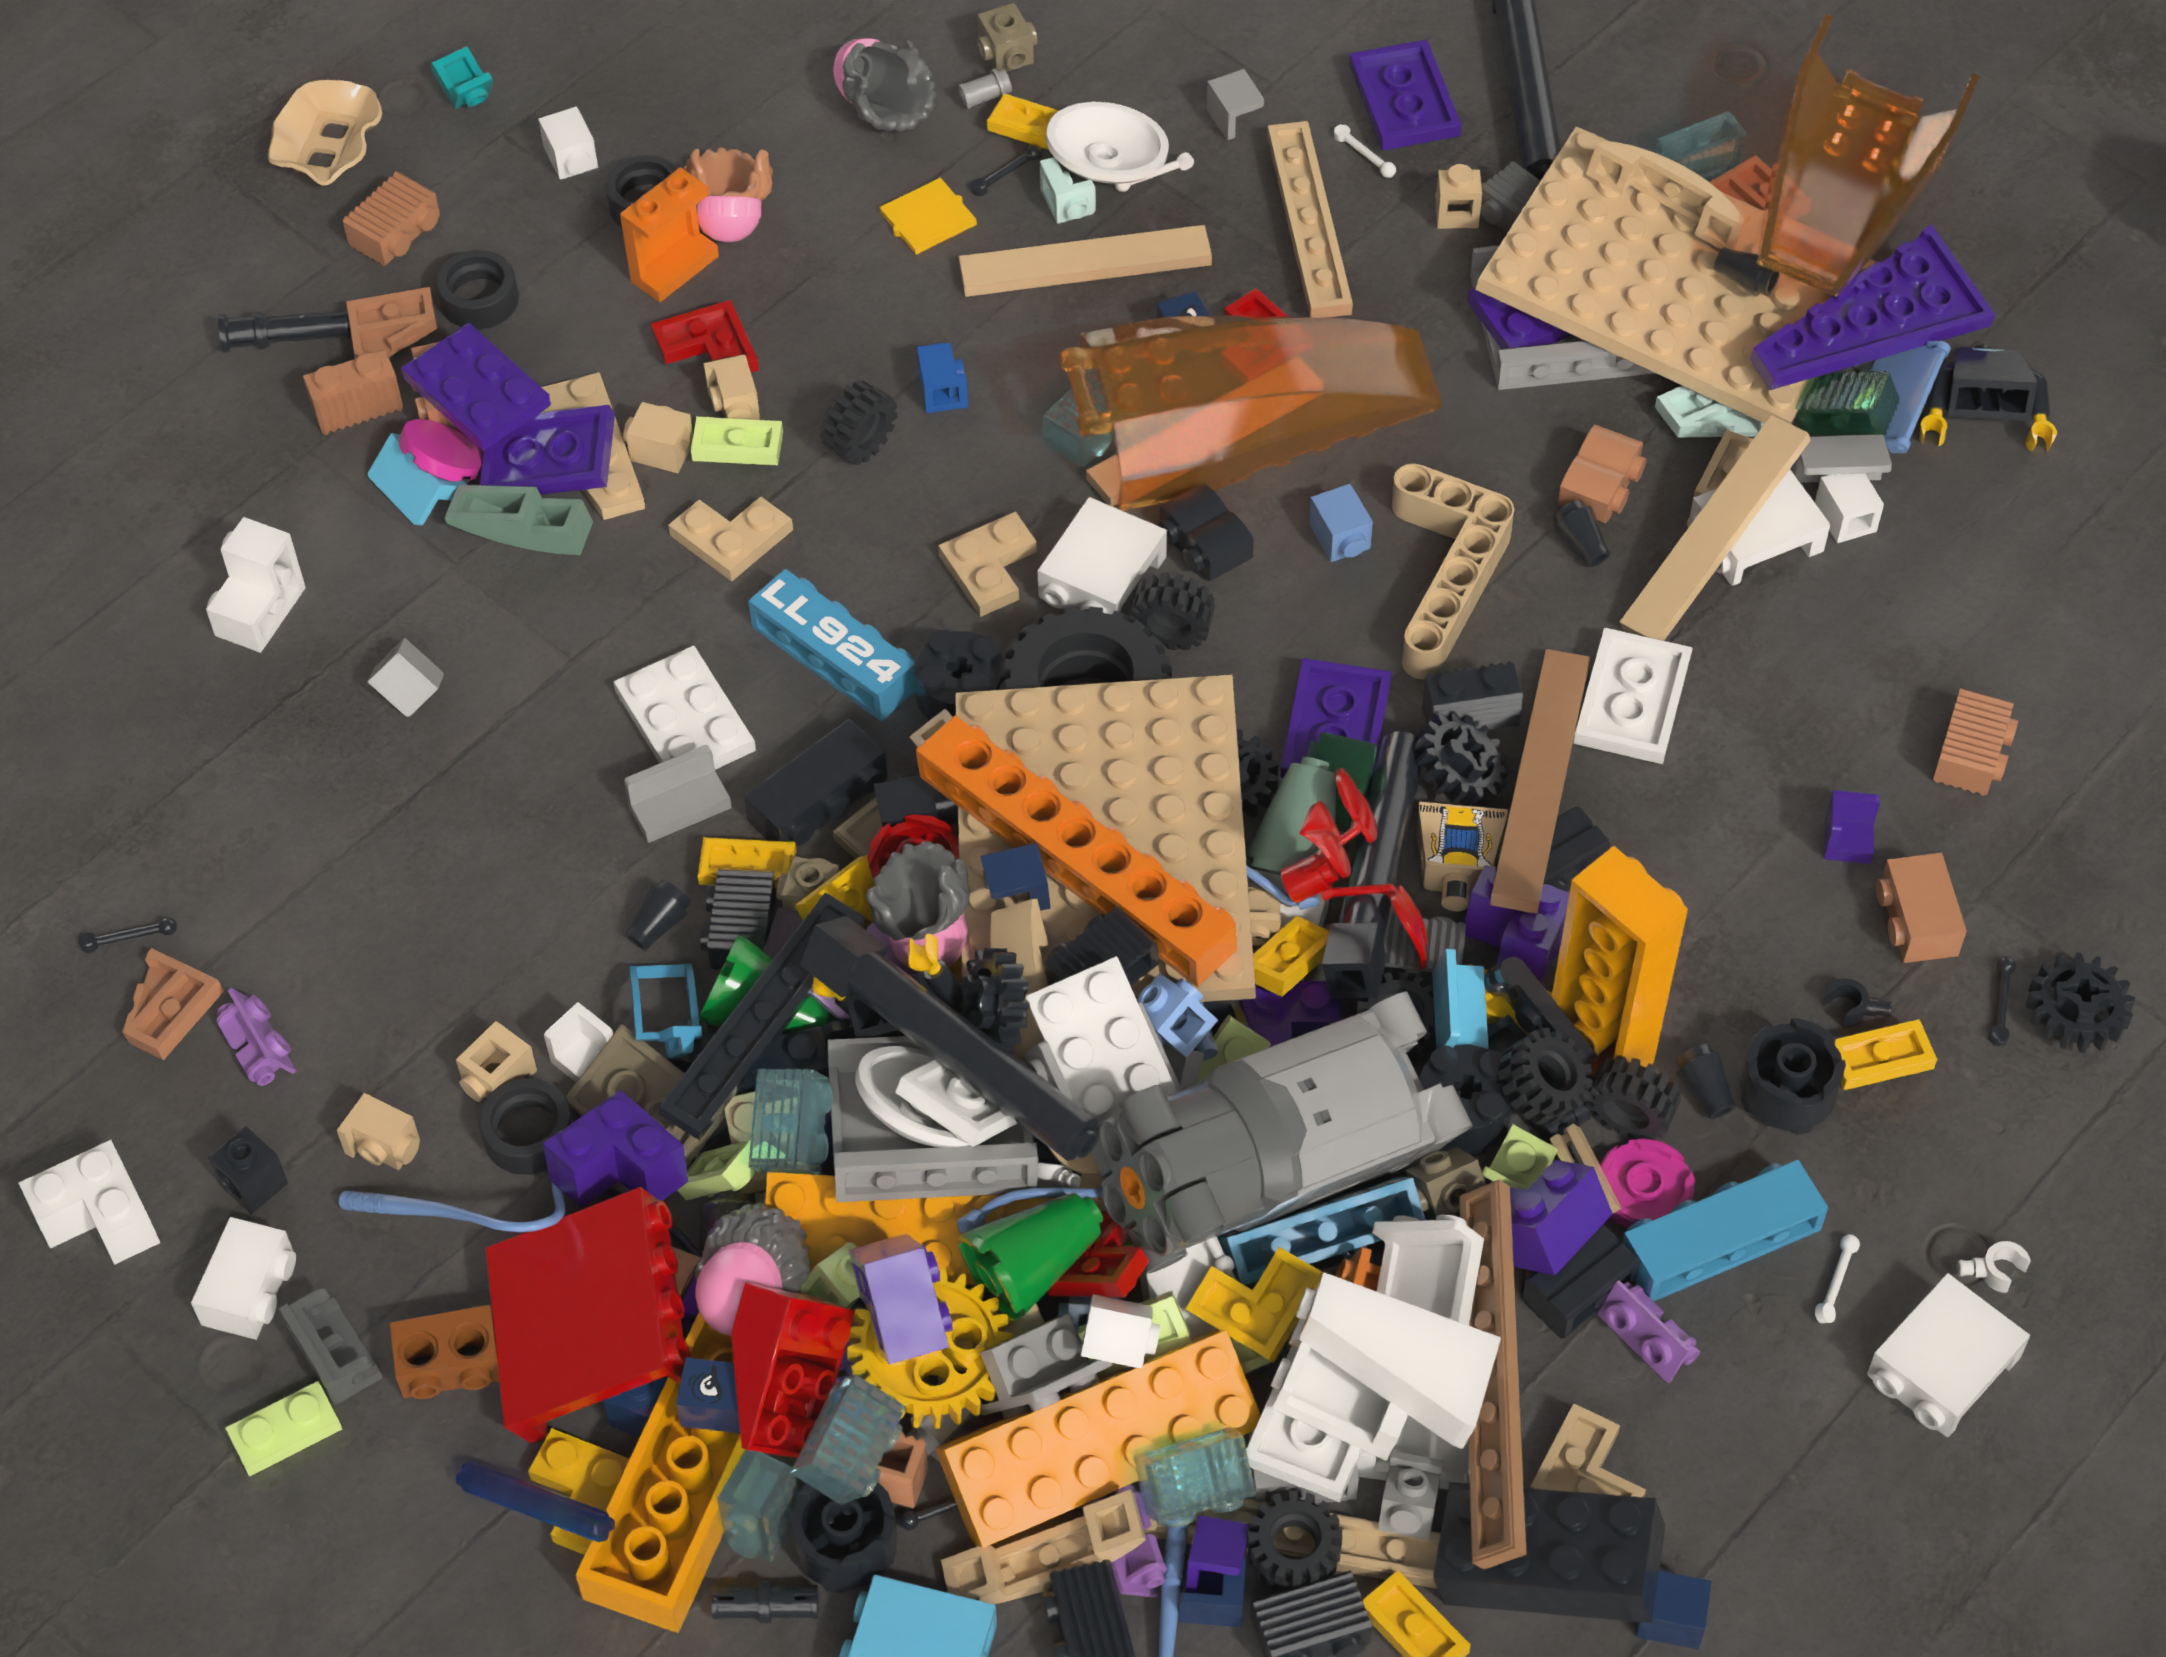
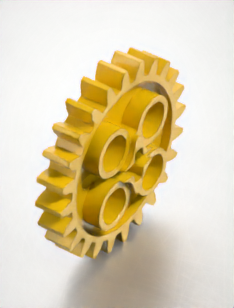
(903, 1380)

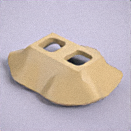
(303, 118)

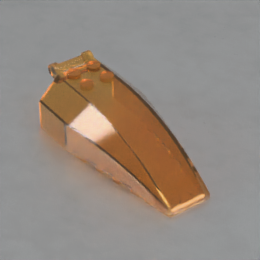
(1846, 171)
(1241, 394)

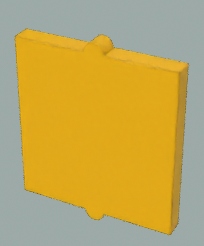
(928, 216)

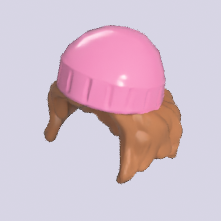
(735, 191)

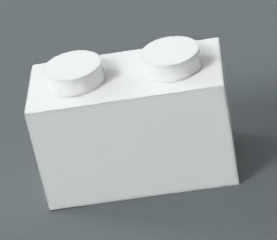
(244, 1278)

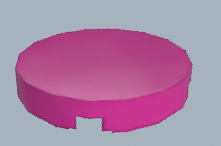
(440, 450)
(1647, 1179)

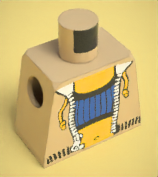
(1456, 846)

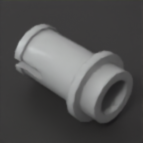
(985, 88)

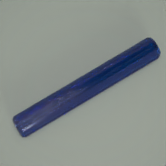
(535, 1501)

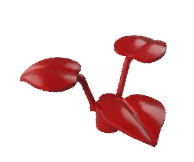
(1318, 872)

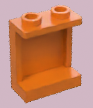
(665, 236)

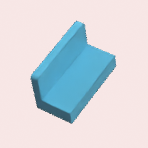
(406, 484)
(1459, 1003)

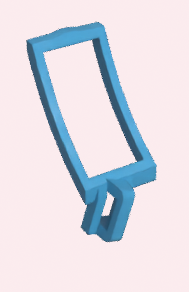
(677, 1039)

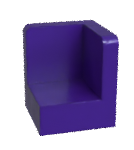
(1850, 827)
(1217, 1548)

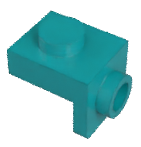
(462, 78)

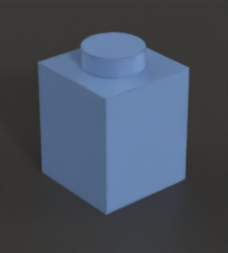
(1340, 523)

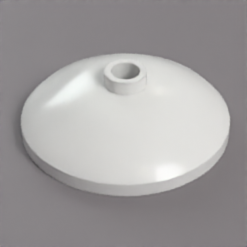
(1107, 142)
(877, 1083)

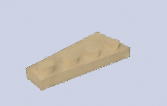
(622, 490)

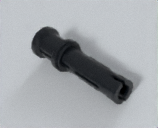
(263, 330)

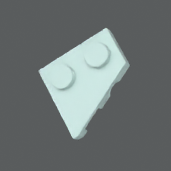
(1700, 416)

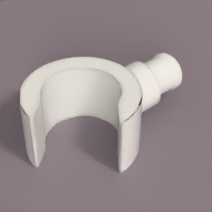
(1056, 1176)
(1986, 1269)

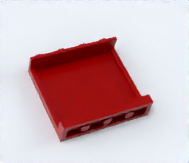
(585, 1310)

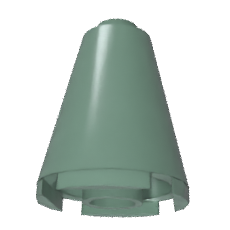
(1278, 836)

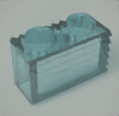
(1706, 146)
(790, 1121)
(1195, 1477)

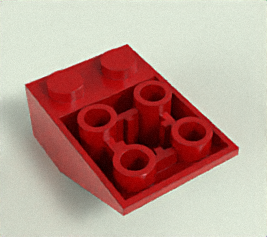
(785, 1365)

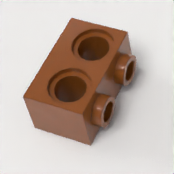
(445, 1339)

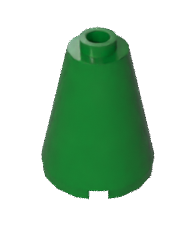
(738, 976)
(1030, 1250)

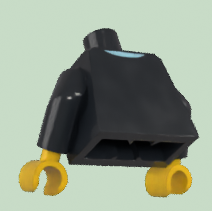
(1989, 386)
(935, 978)

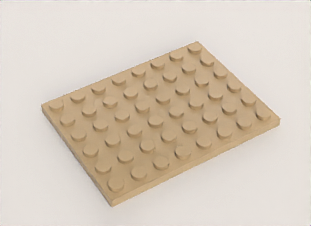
(1644, 284)
(1142, 760)

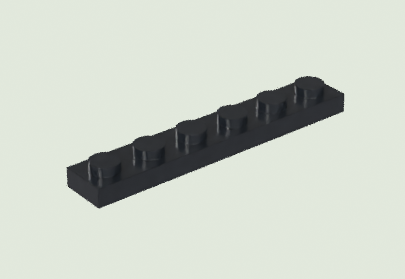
(749, 1029)

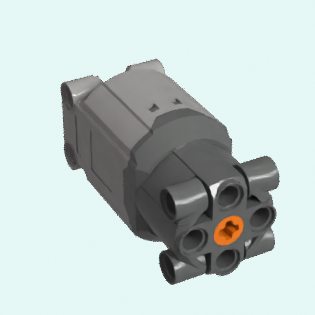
(1273, 1133)

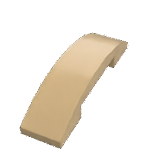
(1671, 184)
(1023, 932)
(1023, 1567)

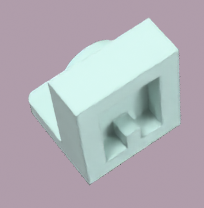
(1063, 197)

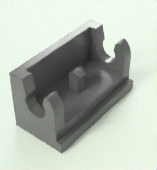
(330, 1345)

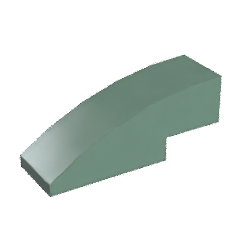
(521, 518)

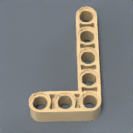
(1482, 531)

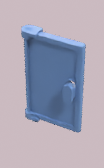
(1913, 379)

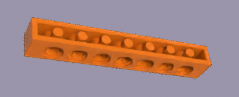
(947, 765)

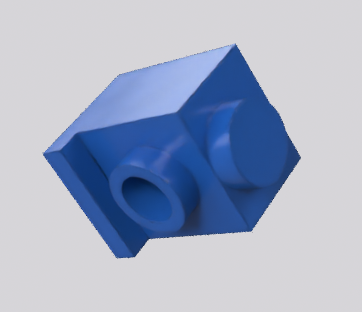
(941, 378)

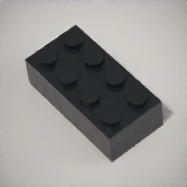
(1581, 1557)

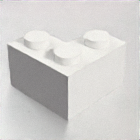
(260, 585)
(90, 1194)

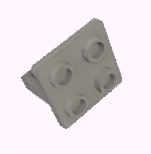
(1038, 1367)

